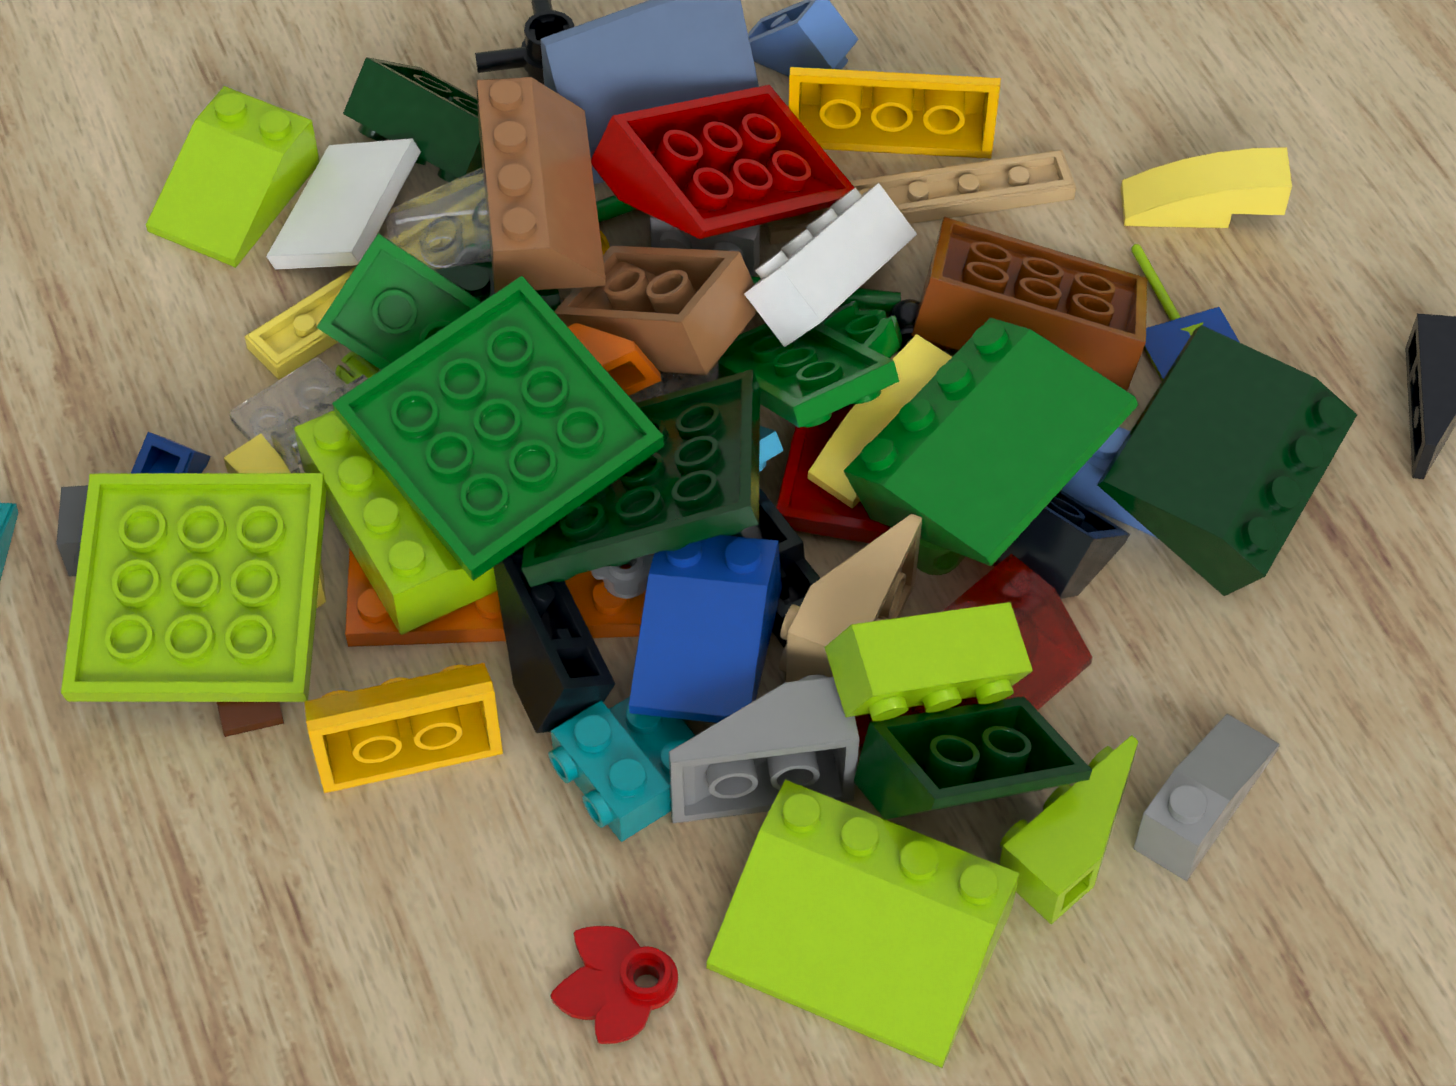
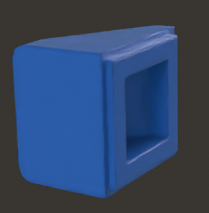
(167, 456)

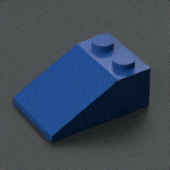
(706, 628)

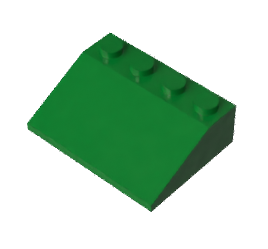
(988, 441)

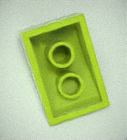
(234, 176)

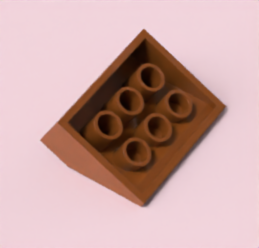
(1066, 299)

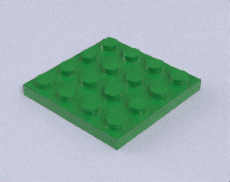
(498, 426)

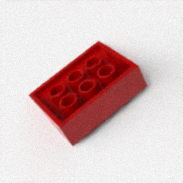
(718, 163)

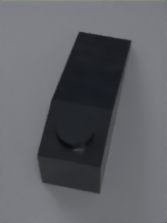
(1430, 388)
(548, 648)

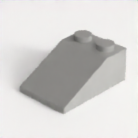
(745, 758)

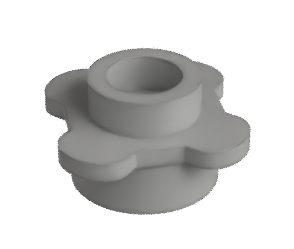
(625, 582)

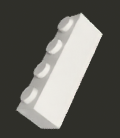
(828, 262)

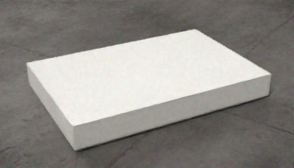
(344, 204)

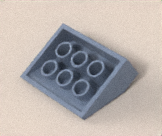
(649, 59)

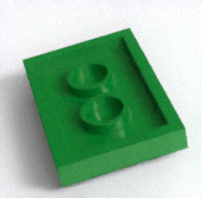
(392, 304)

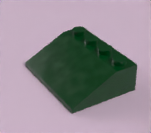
(1227, 457)

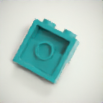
(619, 764)

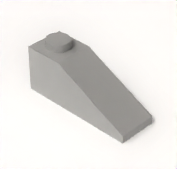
(1203, 796)

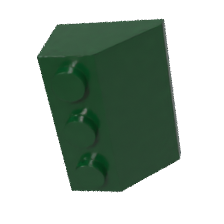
(410, 103)
(963, 758)

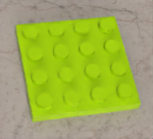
(196, 588)

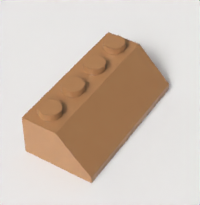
(538, 186)

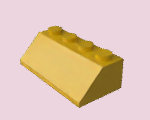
(896, 111)

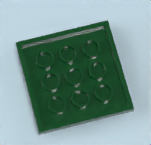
(683, 493)

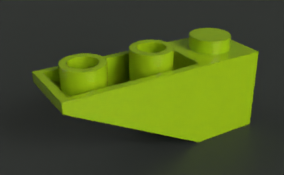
(1067, 841)

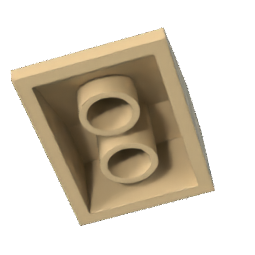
(859, 590)

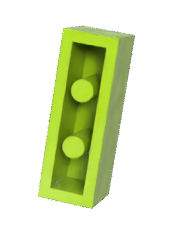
(928, 661)

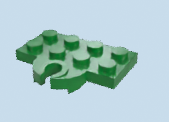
(824, 369)

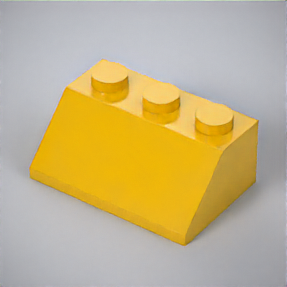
(403, 726)

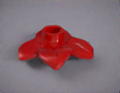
(607, 984)

